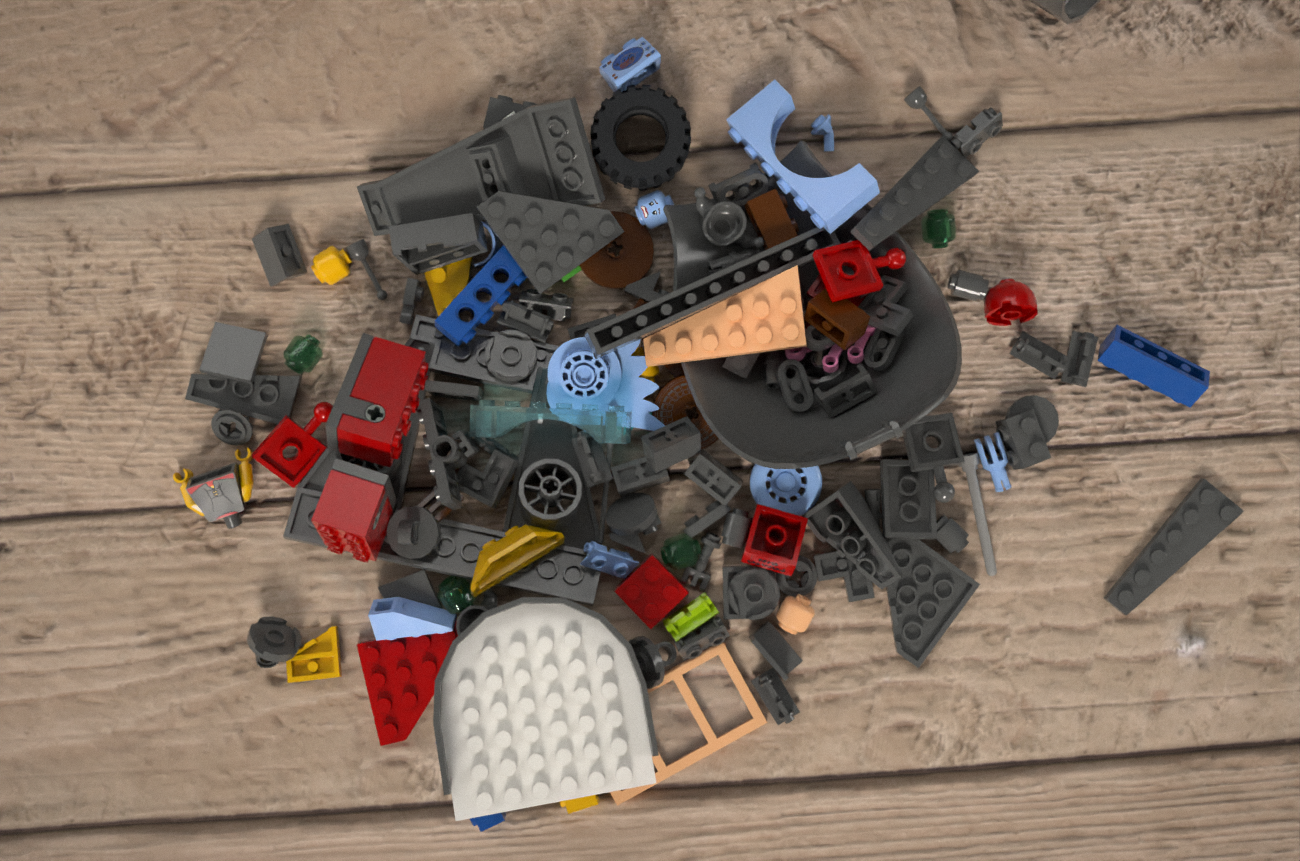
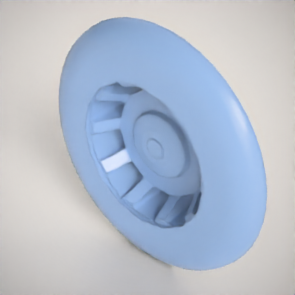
(583, 375)
(786, 484)

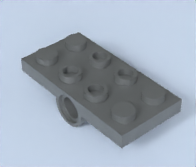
(440, 444)

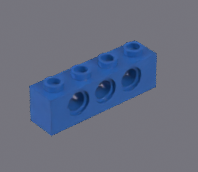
(449, 321)

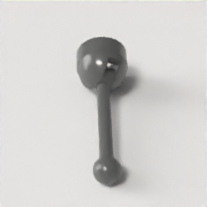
(917, 100)
(359, 252)

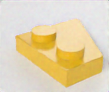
(448, 282)
(316, 659)

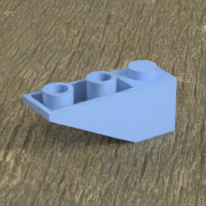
(403, 617)

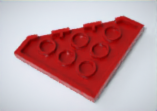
(402, 680)

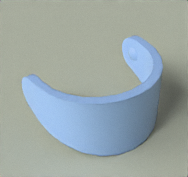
(496, 245)

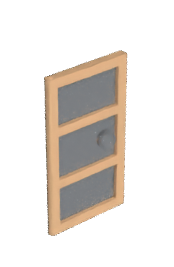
(697, 713)

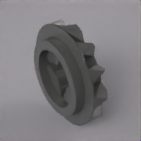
(221, 427)
(807, 580)

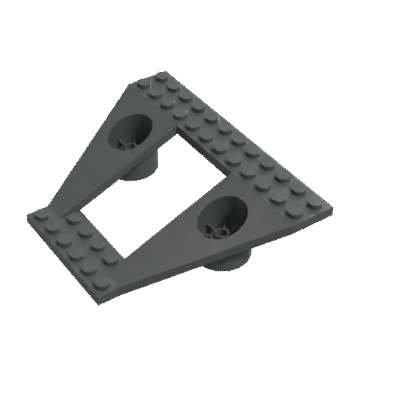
(543, 451)

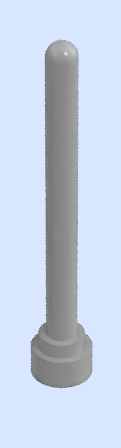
(970, 466)

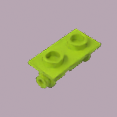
(690, 616)

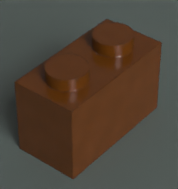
(771, 218)
(837, 320)

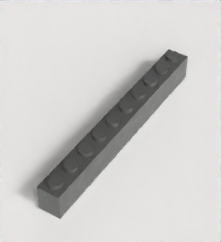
(706, 292)

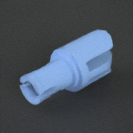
(995, 464)

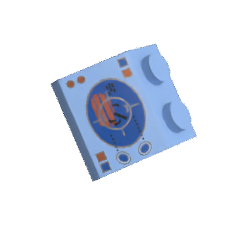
(631, 65)

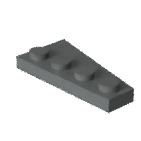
(265, 399)

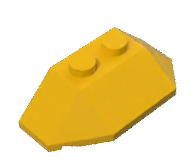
(511, 554)

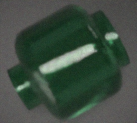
(938, 228)
(303, 354)
(680, 551)
(455, 594)

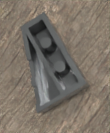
(437, 241)

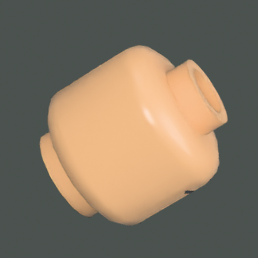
(795, 614)

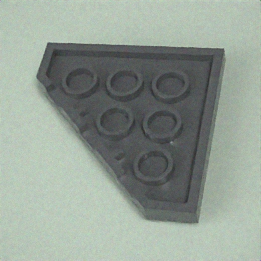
(548, 235)
(924, 598)

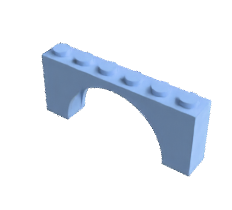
(827, 199)

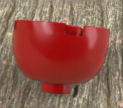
(1009, 302)

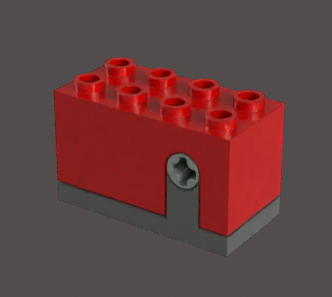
(377, 400)
(355, 510)

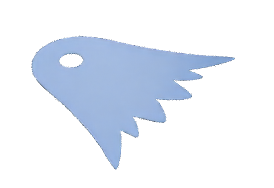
(631, 389)

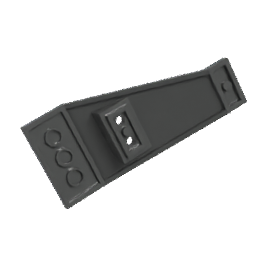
(529, 154)

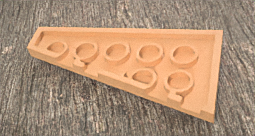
(747, 323)

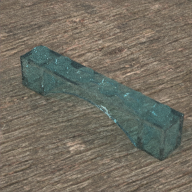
(603, 425)

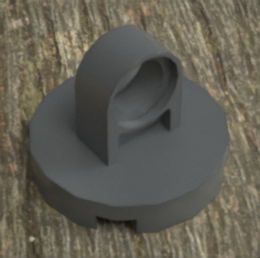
(413, 532)
(273, 641)
(651, 660)

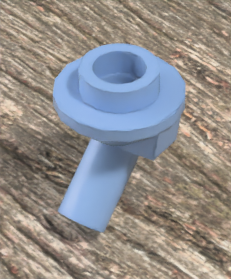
(823, 126)

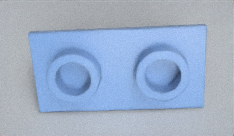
(610, 562)

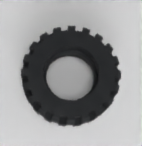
(648, 103)

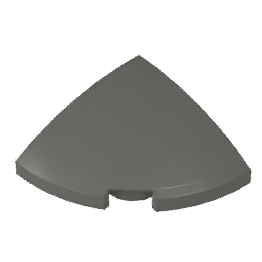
(412, 587)

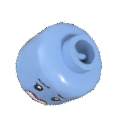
(651, 207)

